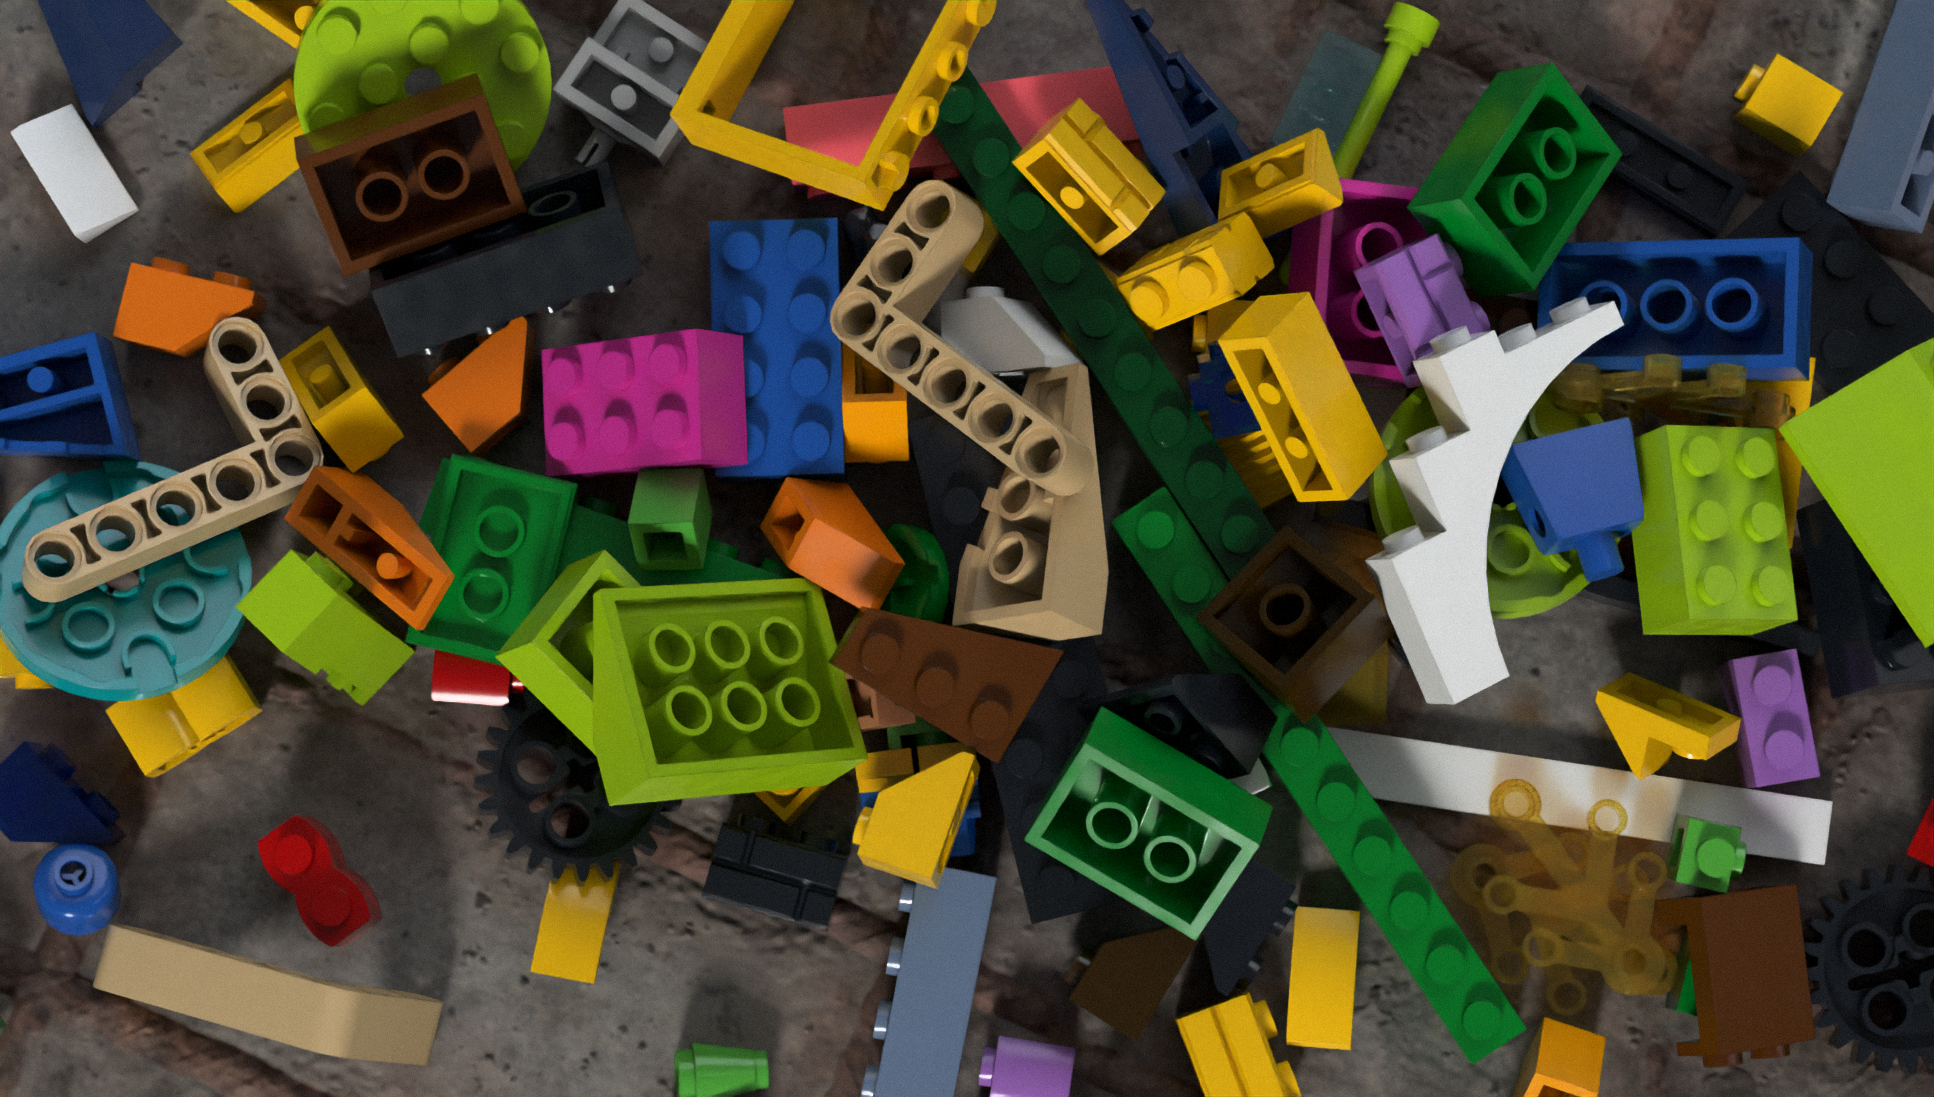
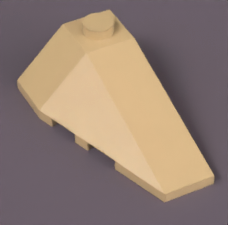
(1040, 553)

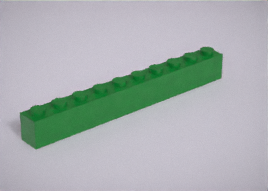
(1332, 799)

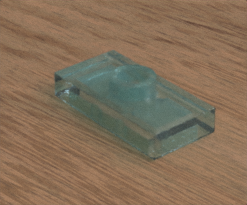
(1329, 90)

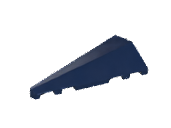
(108, 49)
(1175, 113)

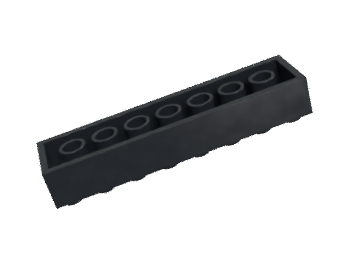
(954, 484)

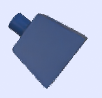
(1578, 492)

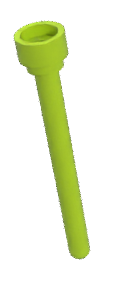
(1407, 33)

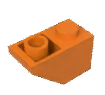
(177, 312)
(488, 389)
(832, 541)

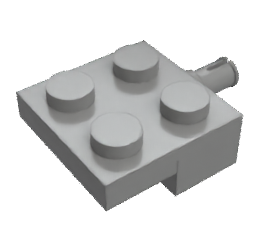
(631, 82)

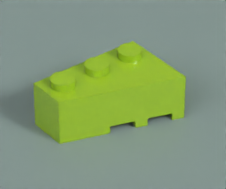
(320, 622)

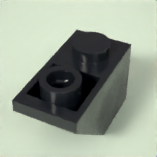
(1248, 912)

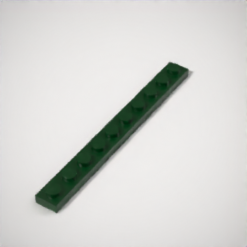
(1102, 330)

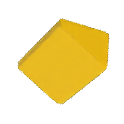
(253, 150)
(1282, 184)

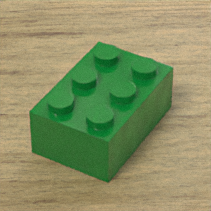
(1516, 179)
(1149, 823)

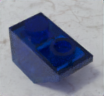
(47, 804)

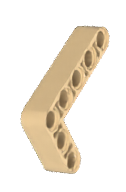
(941, 367)
(195, 488)
(267, 998)

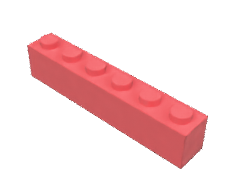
(1025, 104)

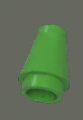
(719, 1070)

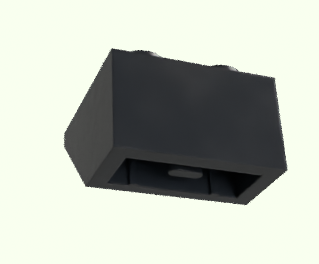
(1201, 715)

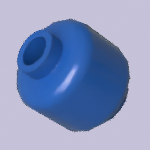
(77, 888)

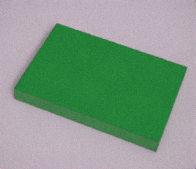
(505, 546)

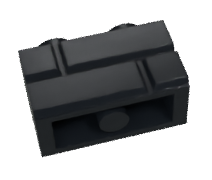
(776, 874)

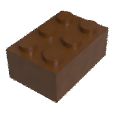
(409, 174)

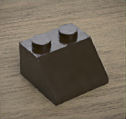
(1296, 623)
(1128, 975)

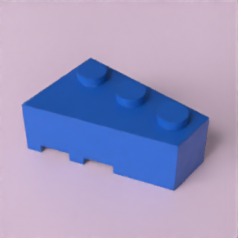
(66, 403)

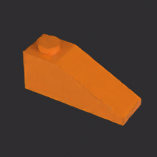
(372, 541)

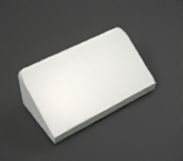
(75, 172)

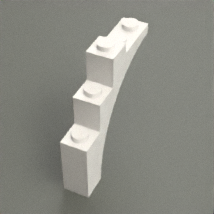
(1437, 569)

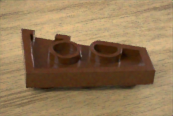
(948, 675)

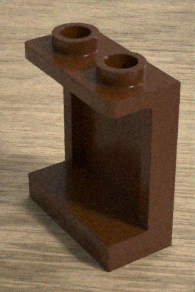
(1744, 972)

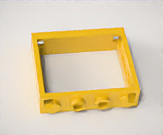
(737, 53)

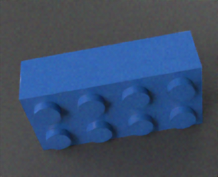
(778, 292)
(1693, 301)

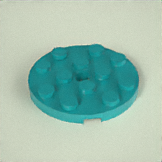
(130, 639)

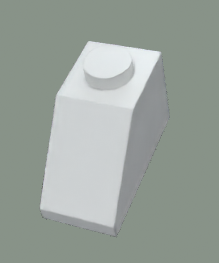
(1003, 334)

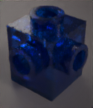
(1226, 410)

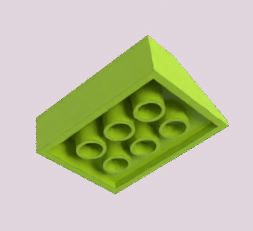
(1875, 468)
(718, 691)

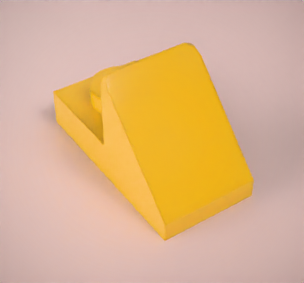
(1656, 720)

